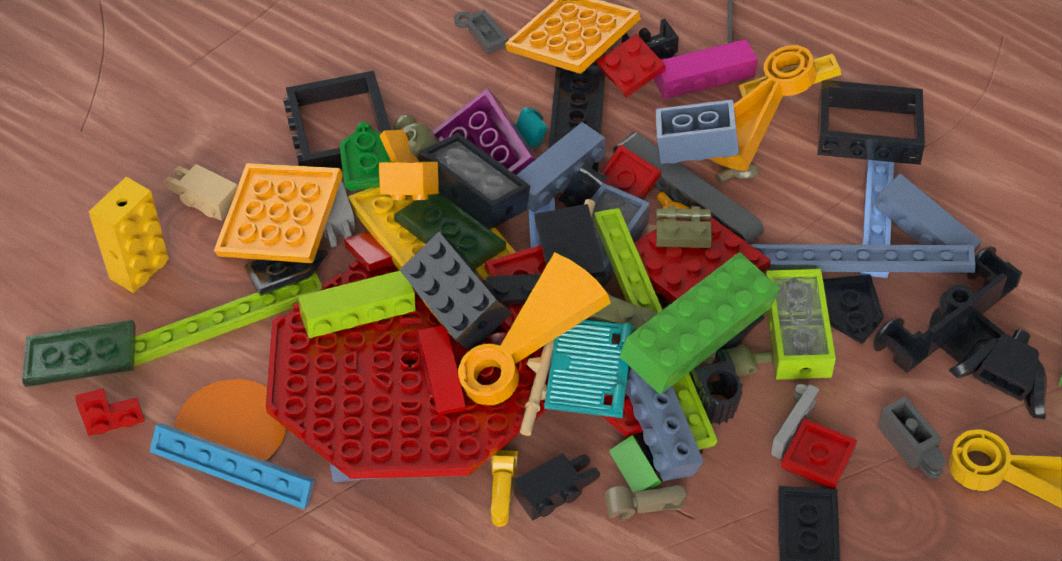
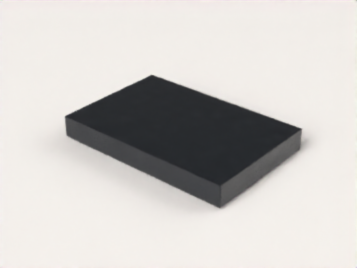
(572, 236)
(808, 524)

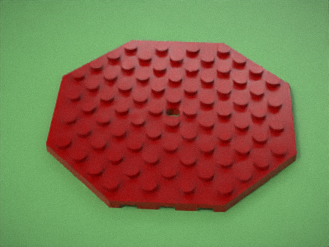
(372, 411)

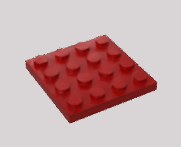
(681, 268)

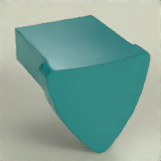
(531, 126)

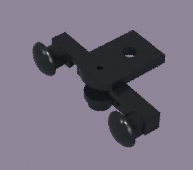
(958, 320)

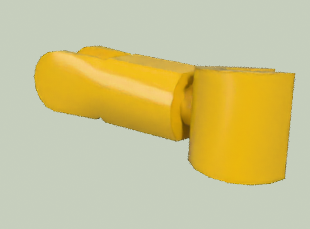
(503, 467)

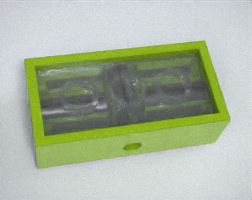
(800, 326)

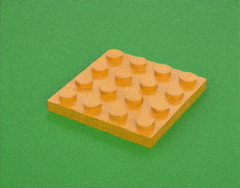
(572, 33)
(279, 213)

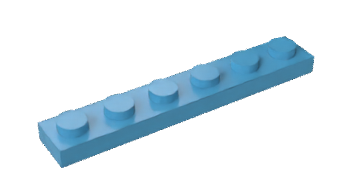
(232, 465)

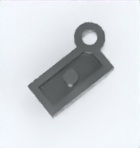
(483, 30)

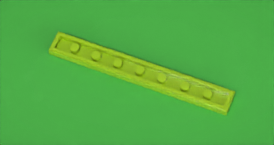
(219, 320)

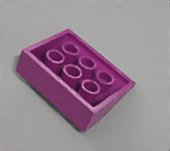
(490, 129)

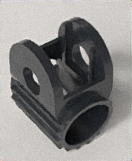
(728, 387)

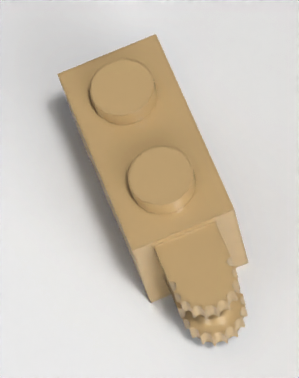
(203, 190)

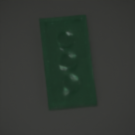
(440, 215)
(79, 353)

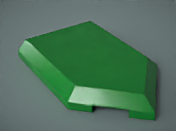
(361, 158)

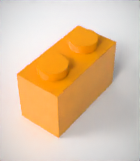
(408, 179)

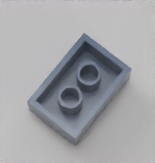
(696, 131)

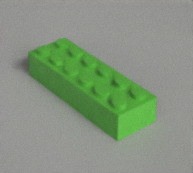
(699, 323)

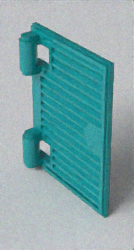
(587, 368)

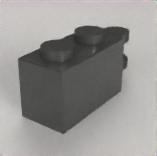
(912, 437)

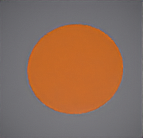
(233, 416)

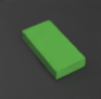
(635, 465)

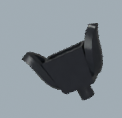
(1009, 367)

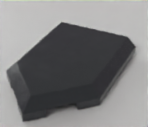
(274, 275)
(853, 306)

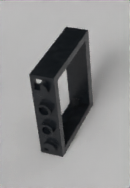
(325, 91)
(872, 98)

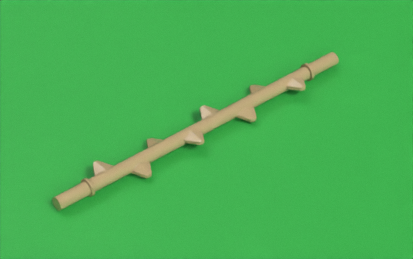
(541, 368)

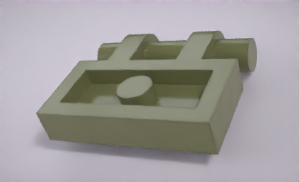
(684, 233)

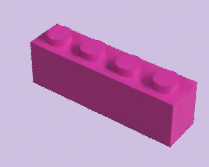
(707, 69)

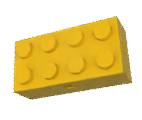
(129, 234)

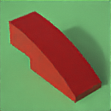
(441, 370)

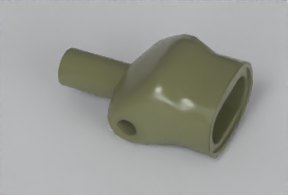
(746, 361)

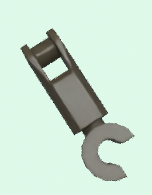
(621, 503)

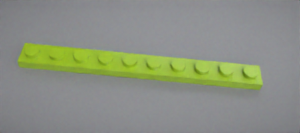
(639, 291)

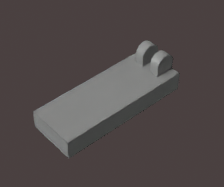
(805, 404)

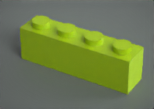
(356, 304)

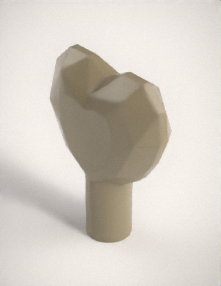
(730, 173)

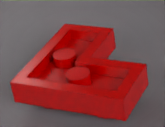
(101, 416)

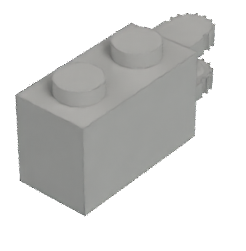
(340, 218)

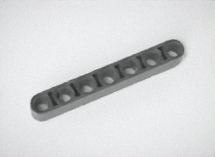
(691, 190)

